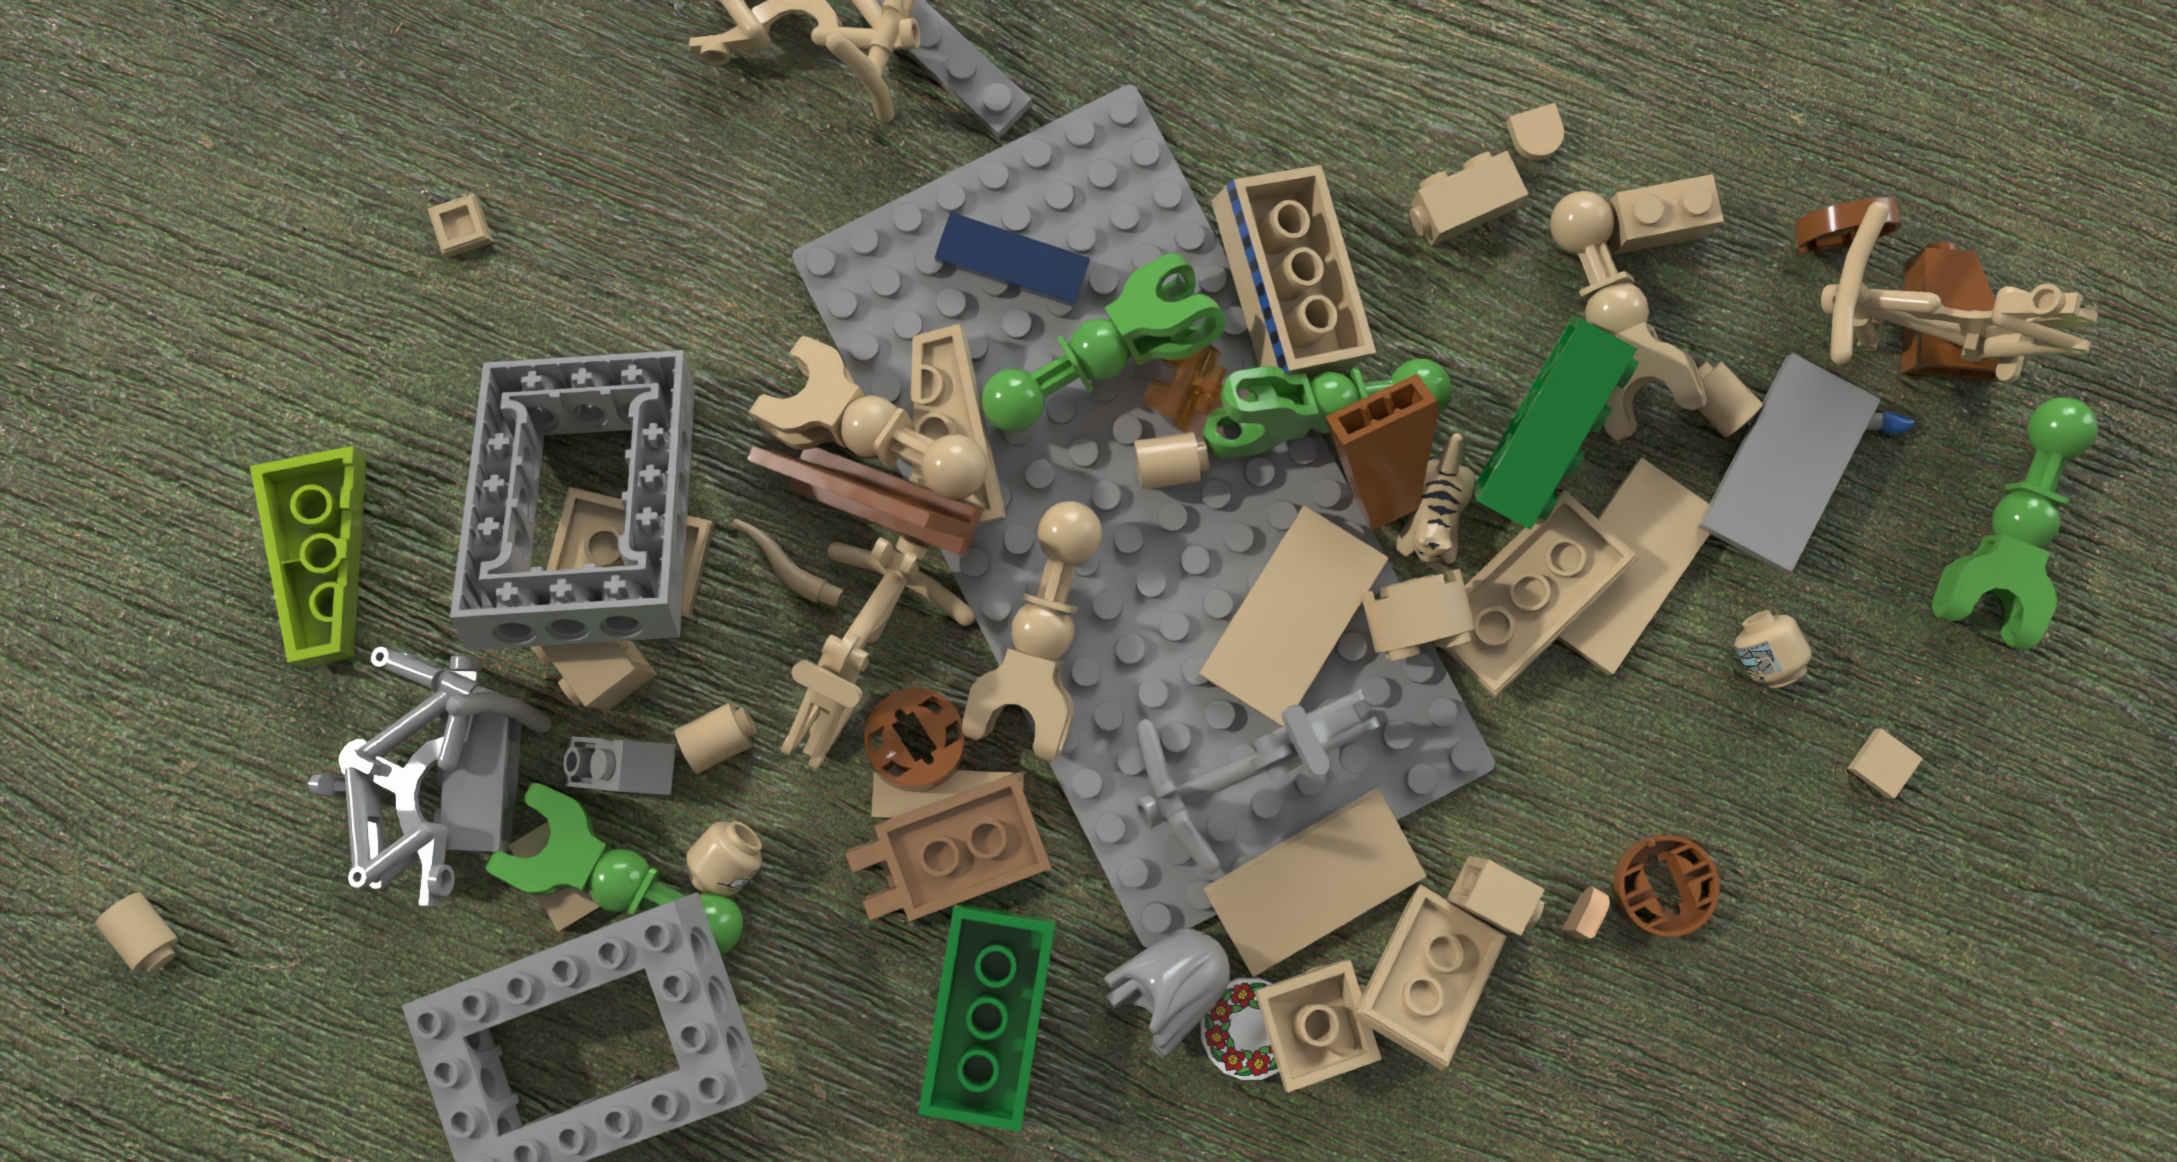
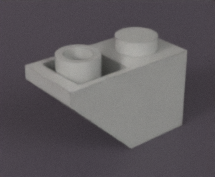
(619, 765)

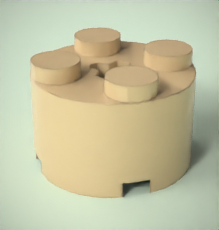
(1419, 613)

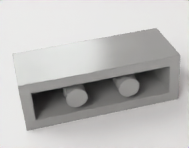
(482, 789)

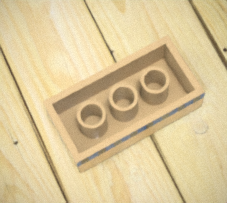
(1293, 272)

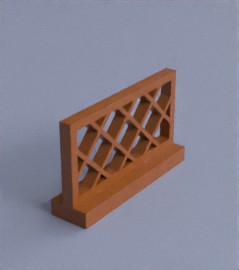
(877, 496)

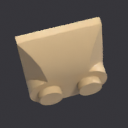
(1314, 1025)

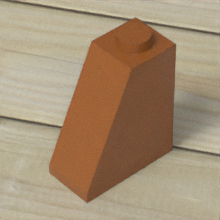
(1960, 285)
(1387, 448)

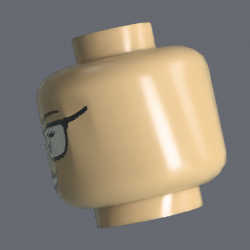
(724, 858)

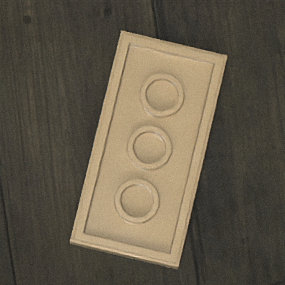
(1661, 527)
(1537, 591)
(1293, 615)
(1314, 882)

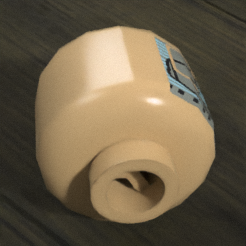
(1773, 649)

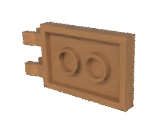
(953, 850)

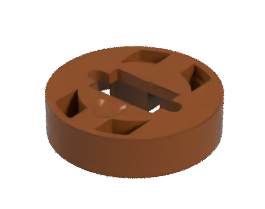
(1838, 224)
(917, 774)
(1687, 875)

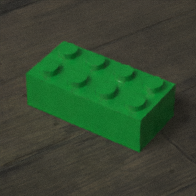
(1553, 422)
(987, 1017)

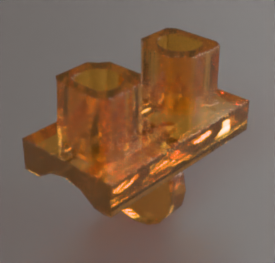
(1193, 389)

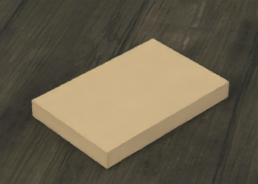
(591, 532)
(1430, 977)

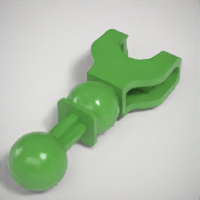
(1144, 323)
(1289, 405)
(2023, 523)
(613, 877)

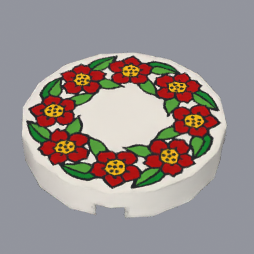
(1237, 1034)

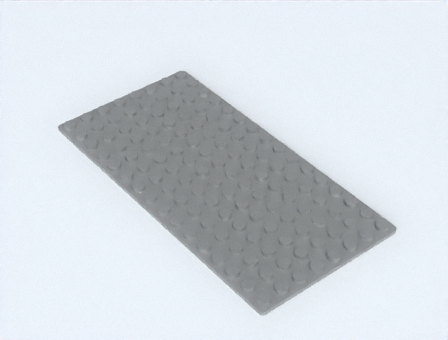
(1169, 555)

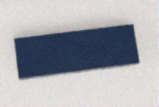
(1012, 259)

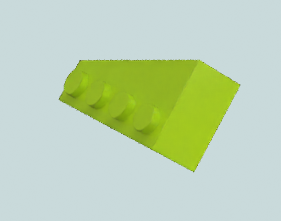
(313, 549)

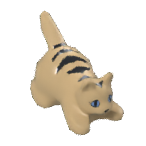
(1445, 494)

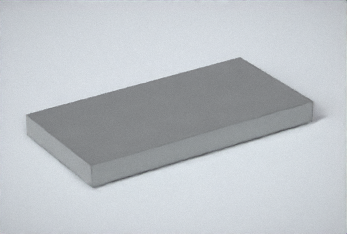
(1789, 463)

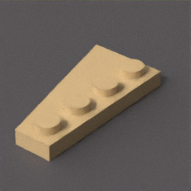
(950, 404)

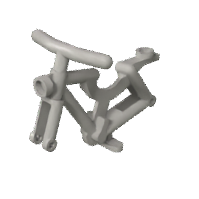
(1297, 743)
(366, 769)

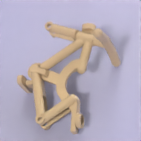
(889, 31)
(2001, 333)
(834, 678)

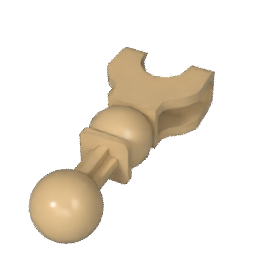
(1582, 227)
(870, 425)
(1042, 634)

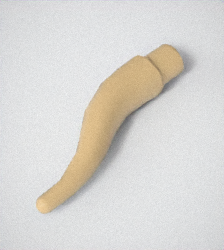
(796, 578)

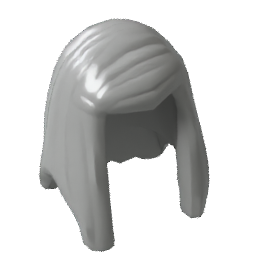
(1173, 981)

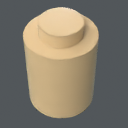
(1728, 399)
(1170, 460)
(715, 737)
(138, 933)

